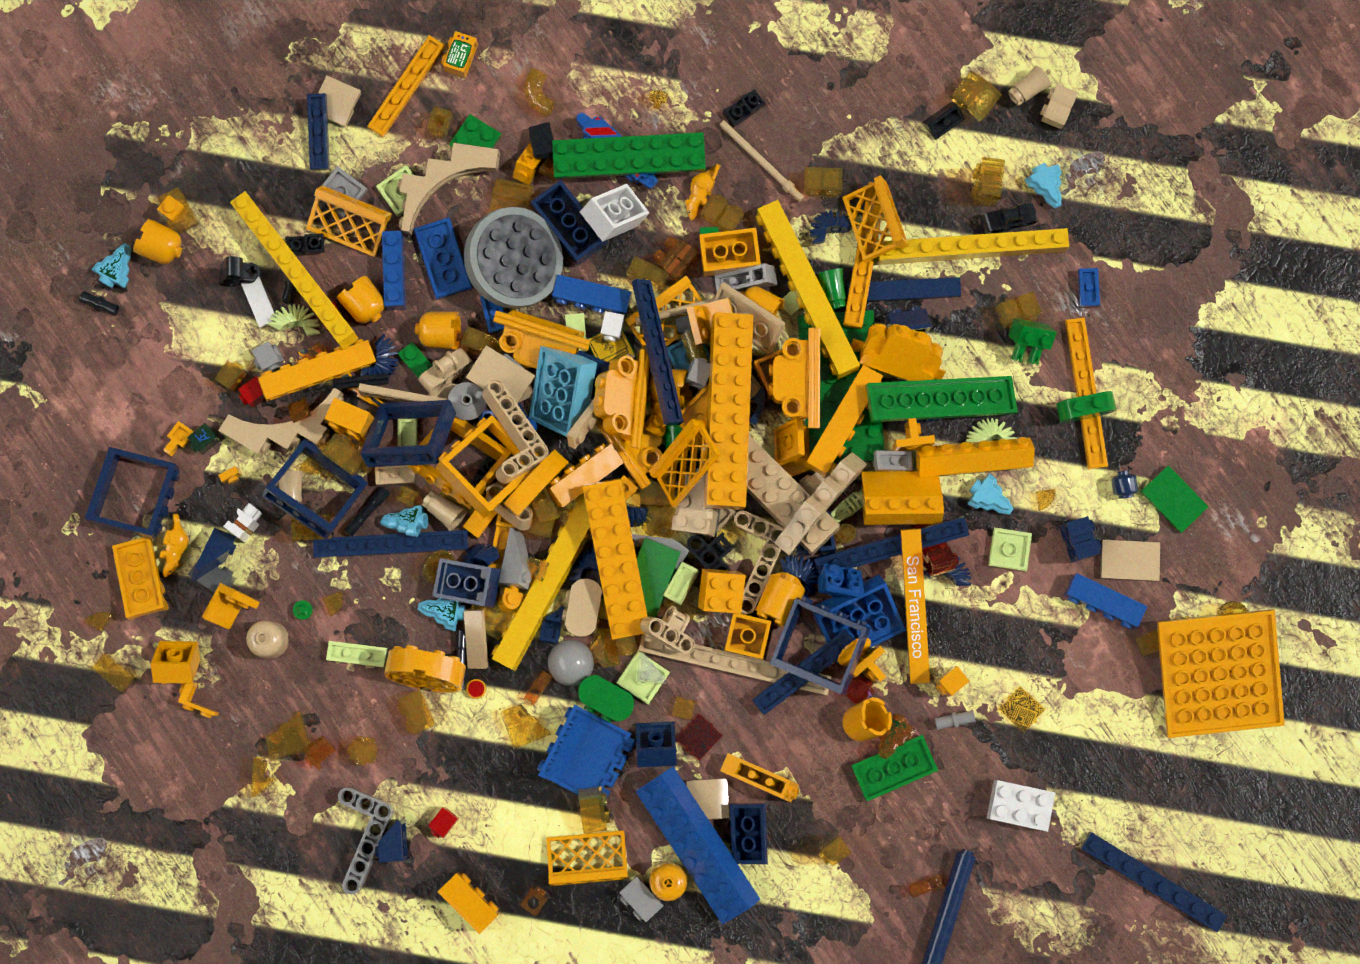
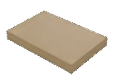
(493, 365)
(1130, 560)

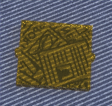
(1022, 709)

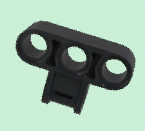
(1009, 218)
(234, 271)
(715, 548)

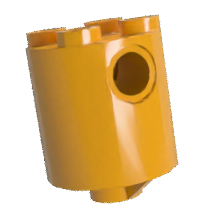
(779, 597)

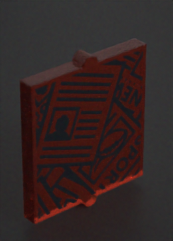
(699, 737)

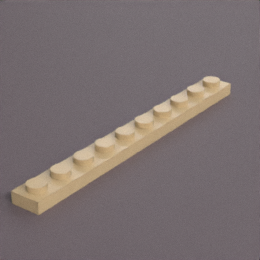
(725, 661)

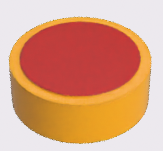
(476, 688)

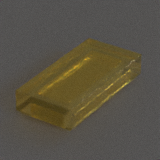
(113, 672)

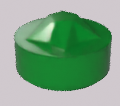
(302, 610)

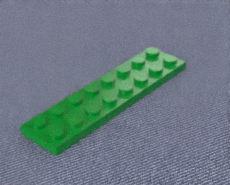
(629, 155)
(941, 398)

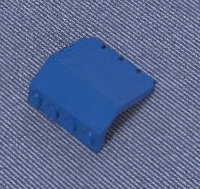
(586, 752)

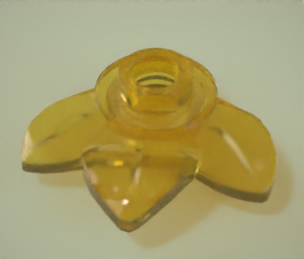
(658, 520)

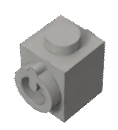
(268, 357)

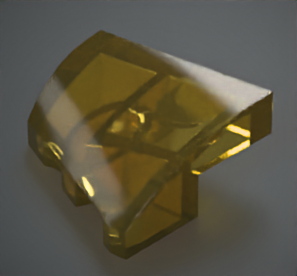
(522, 726)
(289, 738)

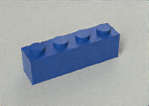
(394, 270)
(591, 295)
(1105, 600)

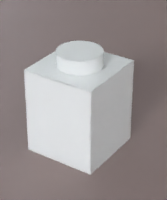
(612, 326)

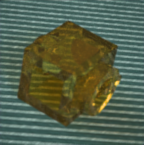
(363, 750)

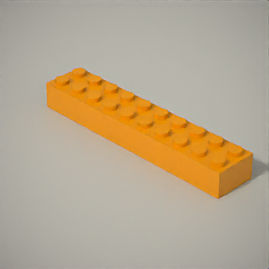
(729, 409)

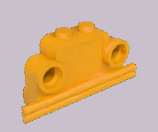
(526, 334)
(900, 352)
(798, 378)
(622, 397)
(636, 461)

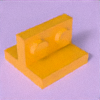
(912, 440)
(791, 442)
(873, 672)

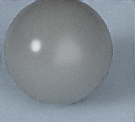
(570, 662)

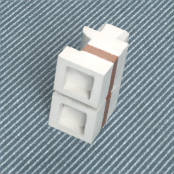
(245, 523)

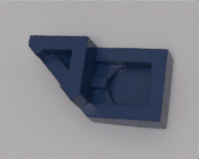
(758, 401)
(552, 627)

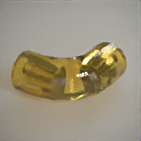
(535, 95)

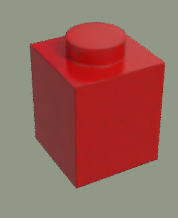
(251, 392)
(443, 822)

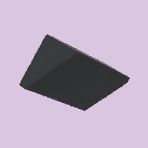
(944, 120)
(541, 140)

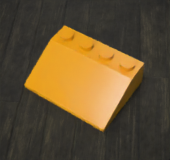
(901, 498)

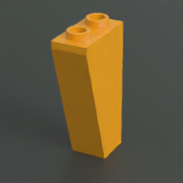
(760, 778)

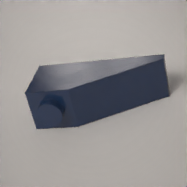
(215, 552)

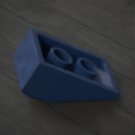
(466, 582)

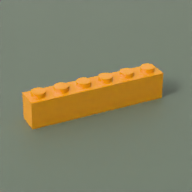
(317, 370)
(842, 423)
(975, 457)

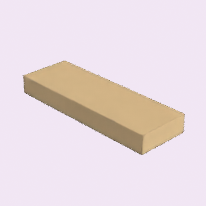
(475, 639)

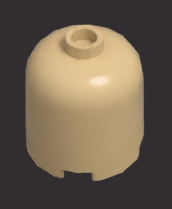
(267, 639)

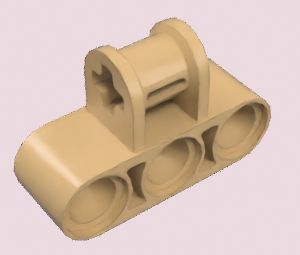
(446, 370)
(521, 524)
(675, 625)

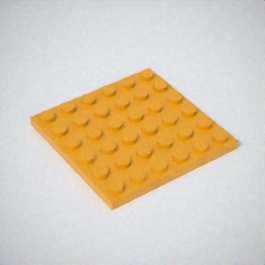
(1220, 673)

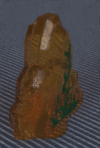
(896, 736)

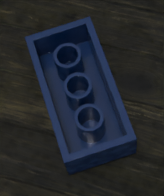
(563, 216)

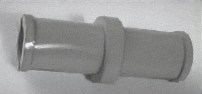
(955, 719)

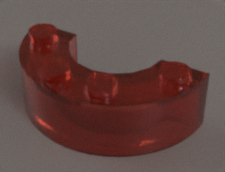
(938, 558)

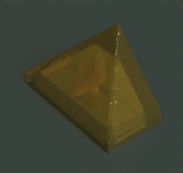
(605, 649)

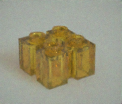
(988, 181)

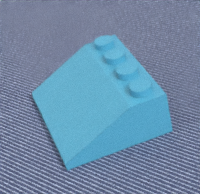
(561, 389)

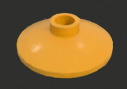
(846, 654)

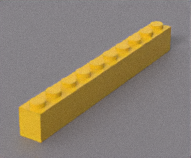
(977, 246)
(294, 270)
(807, 289)
(542, 594)

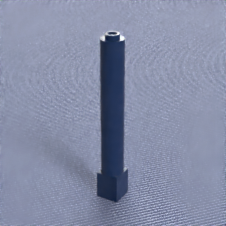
(949, 908)

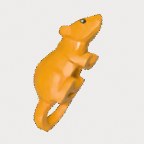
(701, 186)
(176, 543)

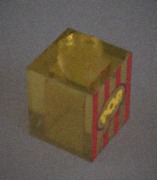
(231, 375)

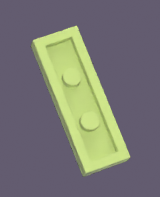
(356, 654)

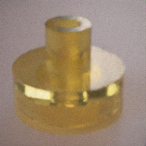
(658, 97)

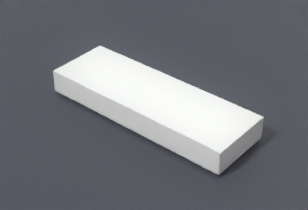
(258, 301)

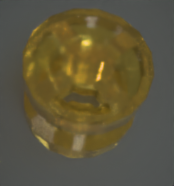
(407, 496)
(848, 533)

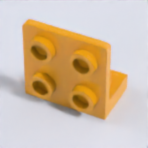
(701, 317)
(226, 606)

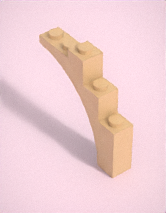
(418, 189)
(258, 436)
(819, 502)

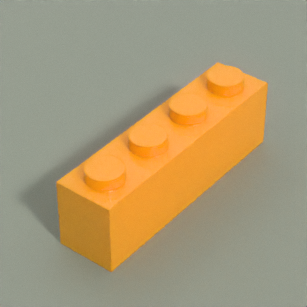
(589, 470)

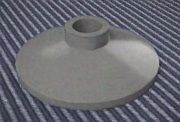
(469, 410)

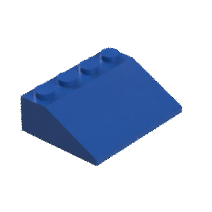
(875, 608)

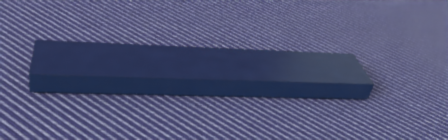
(913, 289)
(790, 683)

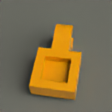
(178, 437)

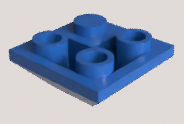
(840, 581)

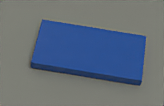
(442, 258)

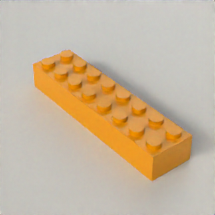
(615, 557)

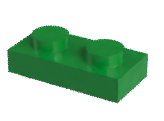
(415, 359)

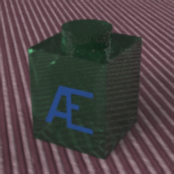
(203, 439)

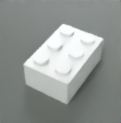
(614, 212)
(1021, 805)

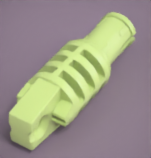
(848, 507)

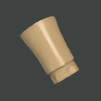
(1029, 86)
(292, 484)
(444, 510)

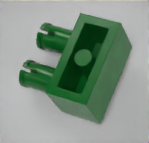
(1033, 334)

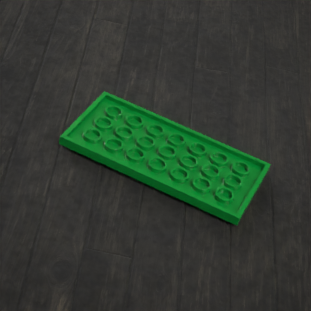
(868, 434)

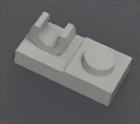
(892, 461)

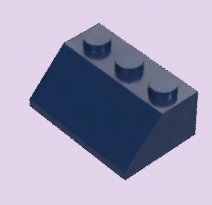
(749, 833)

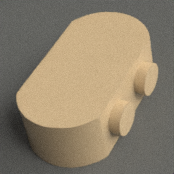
(583, 607)

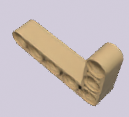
(516, 432)
(769, 563)

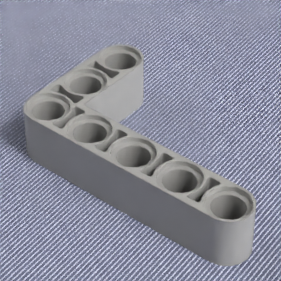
(368, 836)

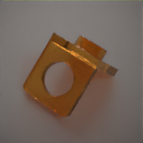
(536, 892)

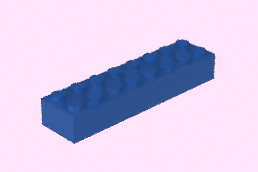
(698, 845)

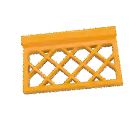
(349, 205)
(891, 218)
(661, 300)
(678, 452)
(589, 875)

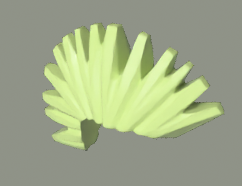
(295, 318)
(989, 432)

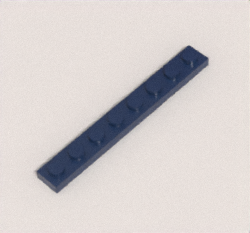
(657, 352)
(390, 544)
(891, 545)
(1153, 882)

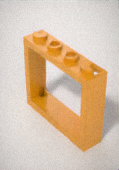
(483, 443)
(471, 495)

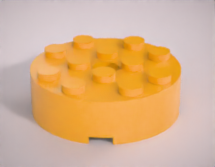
(425, 669)

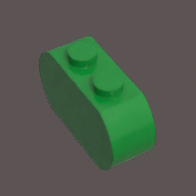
(1086, 407)
(605, 698)

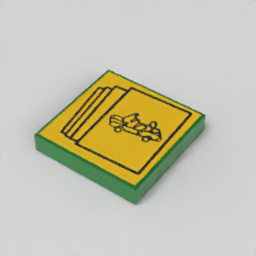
(610, 350)

